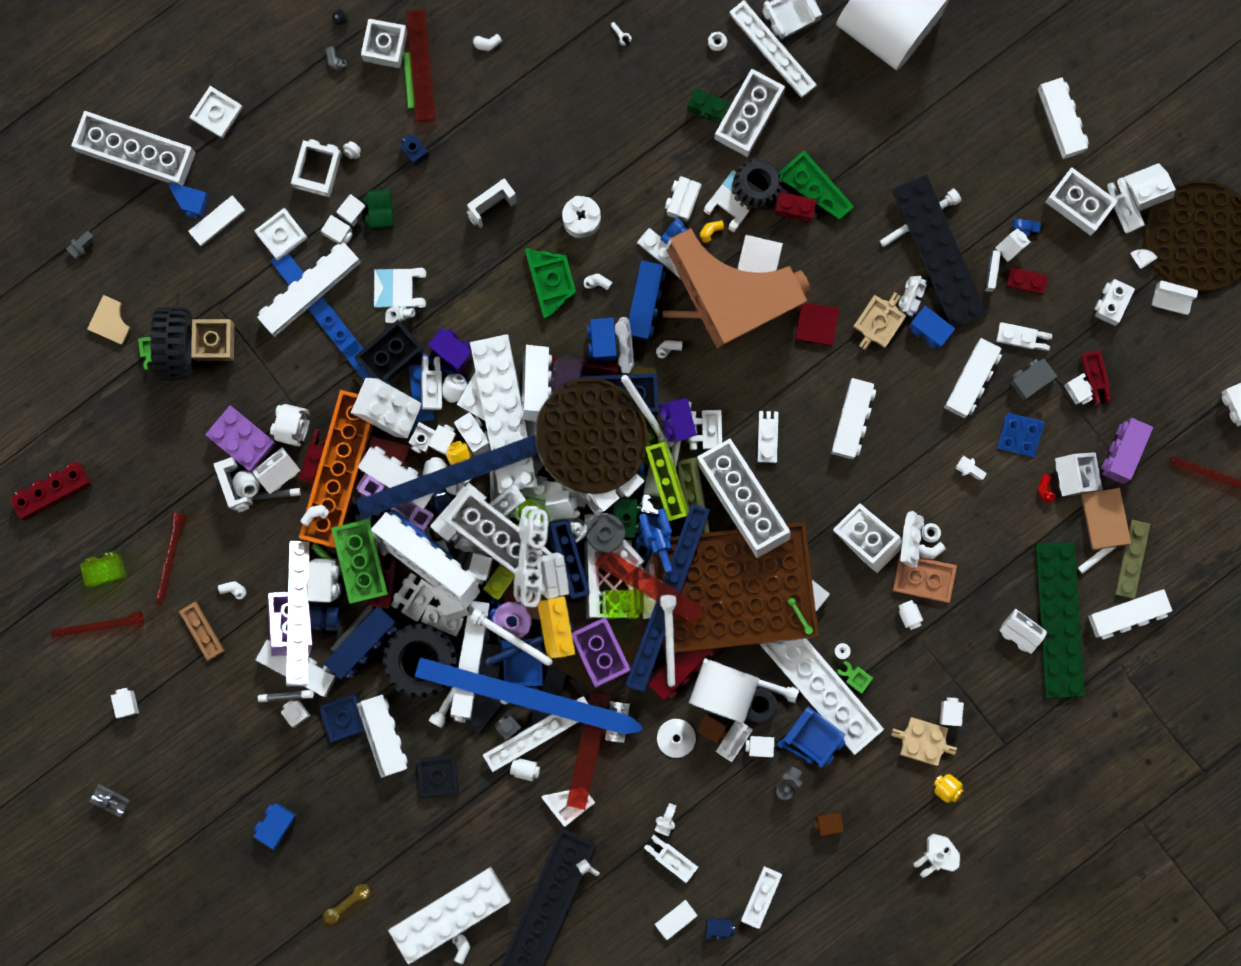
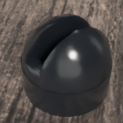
(339, 17)

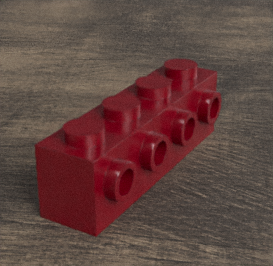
(50, 491)

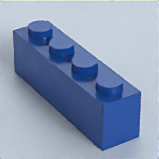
(645, 299)

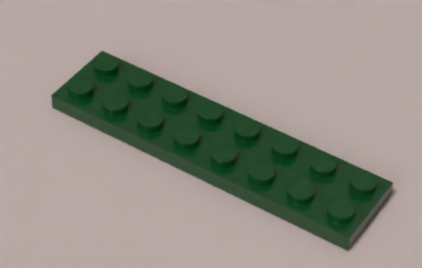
(1060, 619)

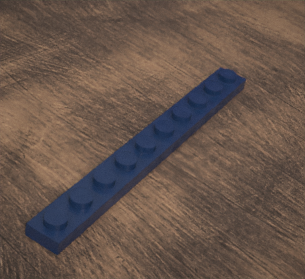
(447, 476)
(655, 629)

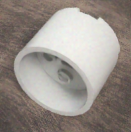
(724, 690)

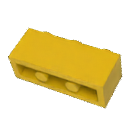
(556, 627)

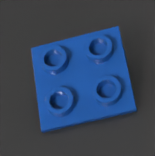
(1020, 434)

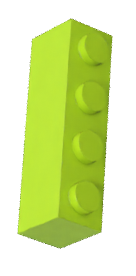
(667, 480)

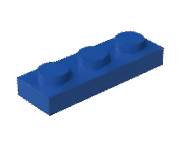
(415, 380)

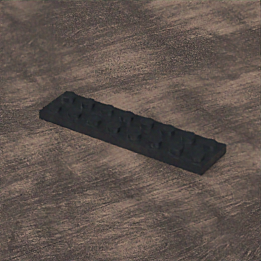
(938, 251)
(549, 901)

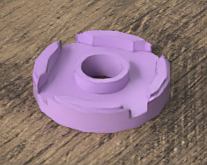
(517, 610)

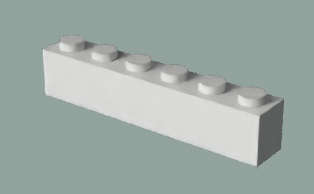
(308, 289)

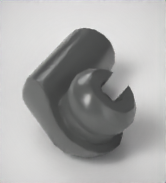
(333, 61)

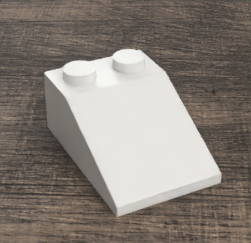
(869, 537)

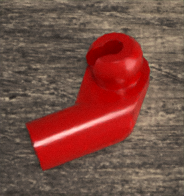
(1044, 490)

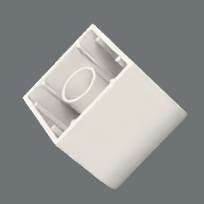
(890, 26)

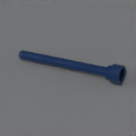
(516, 650)

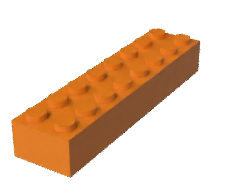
(337, 470)

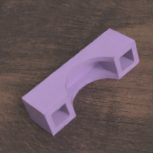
(412, 512)

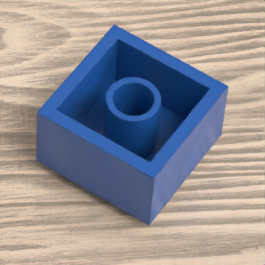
(603, 340)

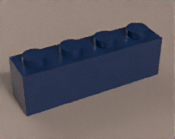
(563, 542)

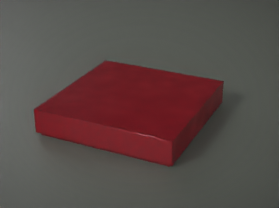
(817, 324)

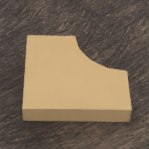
(108, 321)

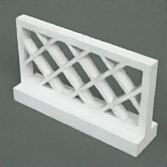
(592, 577)

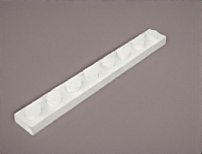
(297, 614)

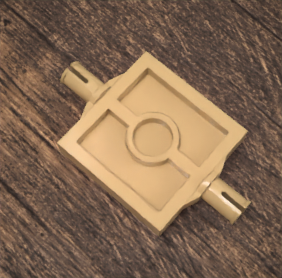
(879, 321)
(924, 741)

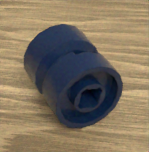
(324, 618)

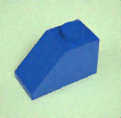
(190, 200)

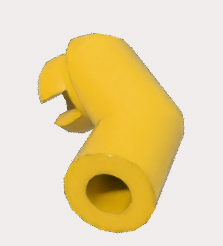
(708, 230)

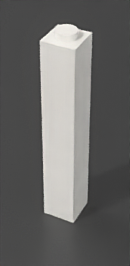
(469, 661)

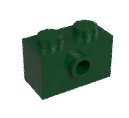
(708, 106)
(626, 512)

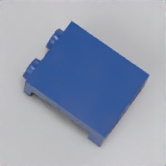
(522, 667)
(816, 737)

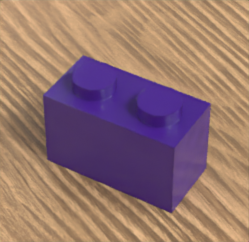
(677, 420)

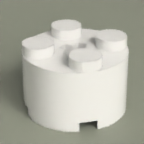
(584, 227)
(290, 424)

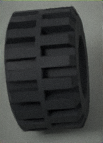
(762, 171)

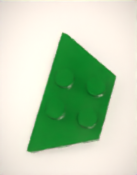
(551, 279)

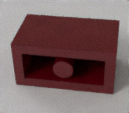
(795, 207)

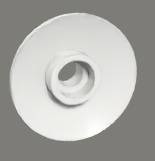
(666, 734)

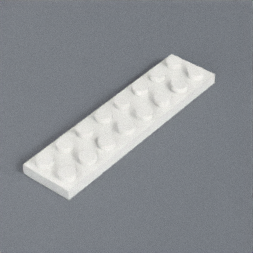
(502, 407)
(825, 691)

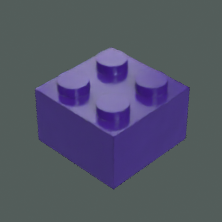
(451, 350)

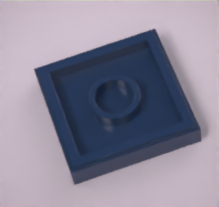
(342, 718)

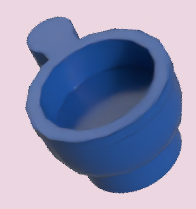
(1026, 226)
(674, 229)

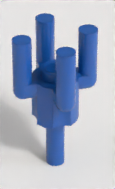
(658, 538)

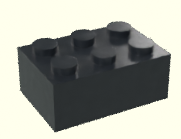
(389, 353)

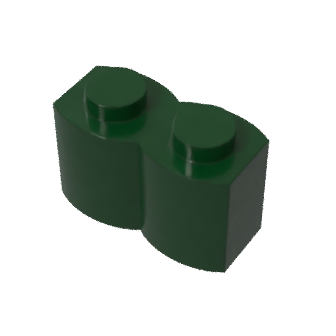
(380, 209)

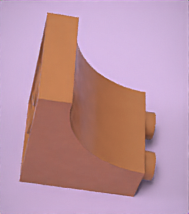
(729, 298)

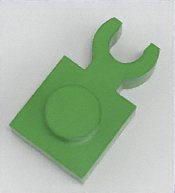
(145, 351)
(857, 678)

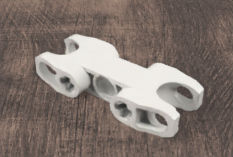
(527, 574)

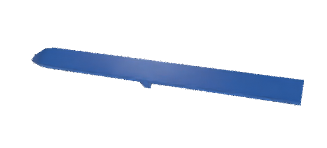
(326, 317)
(526, 697)

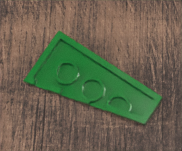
(813, 183)

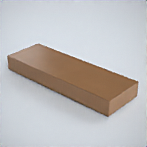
(201, 631)

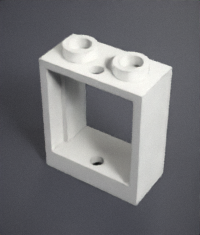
(310, 186)

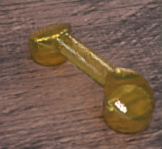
(332, 915)

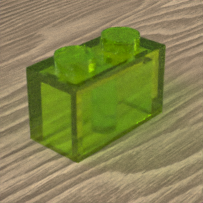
(103, 569)
(622, 603)

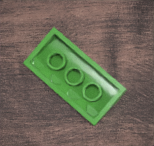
(359, 561)

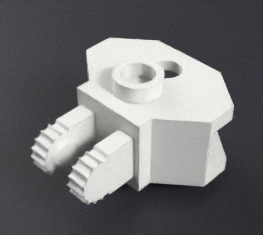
(937, 857)

